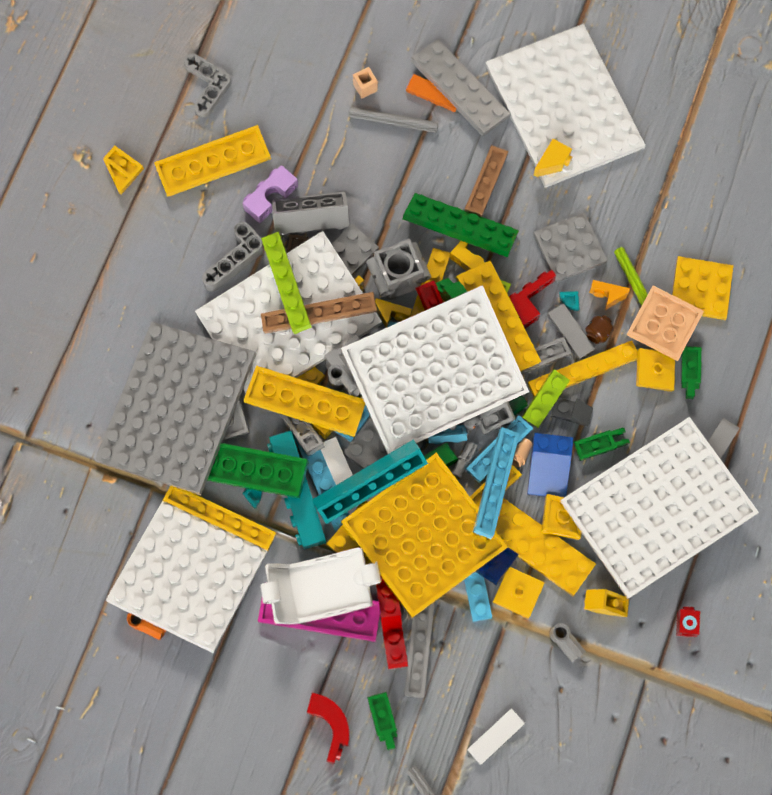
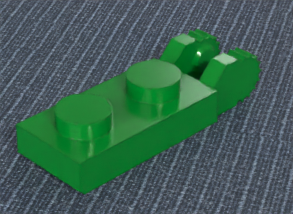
(599, 444)

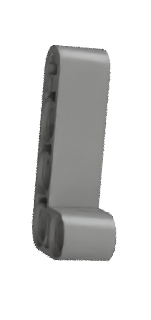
(230, 260)

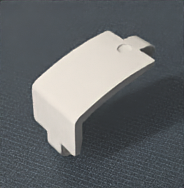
(319, 587)

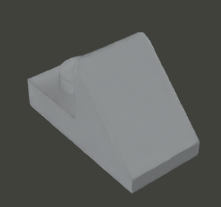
(496, 418)

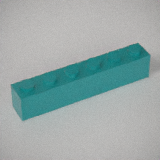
(369, 481)
(303, 509)

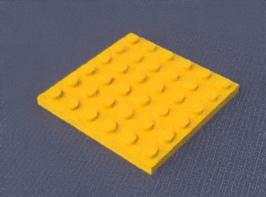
(422, 535)

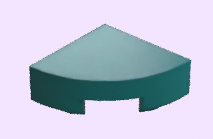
(570, 299)
(253, 497)

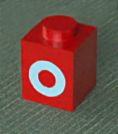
(688, 622)

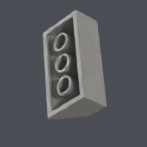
(310, 213)

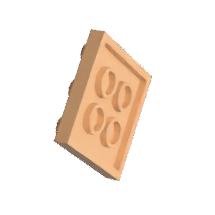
(665, 323)

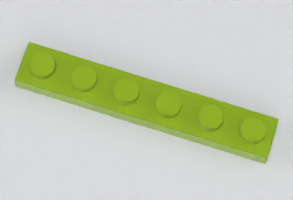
(286, 283)

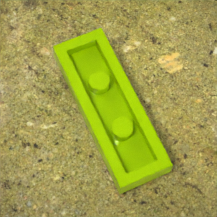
(545, 398)

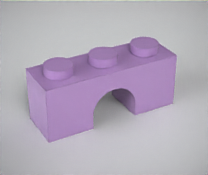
(279, 182)

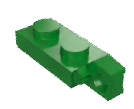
(691, 370)
(383, 719)

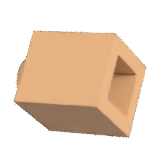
(365, 82)

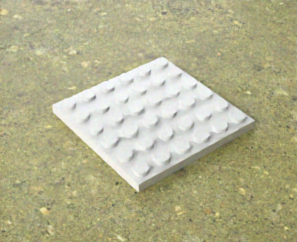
(187, 576)

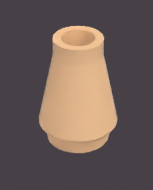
(521, 452)

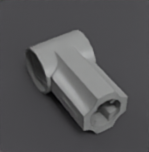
(568, 643)

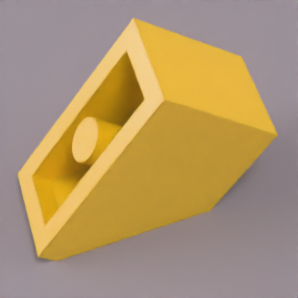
(554, 159)
(606, 602)

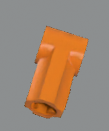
(146, 627)

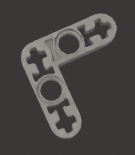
(212, 79)

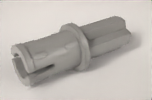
(464, 460)

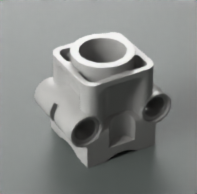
(400, 256)
(339, 368)

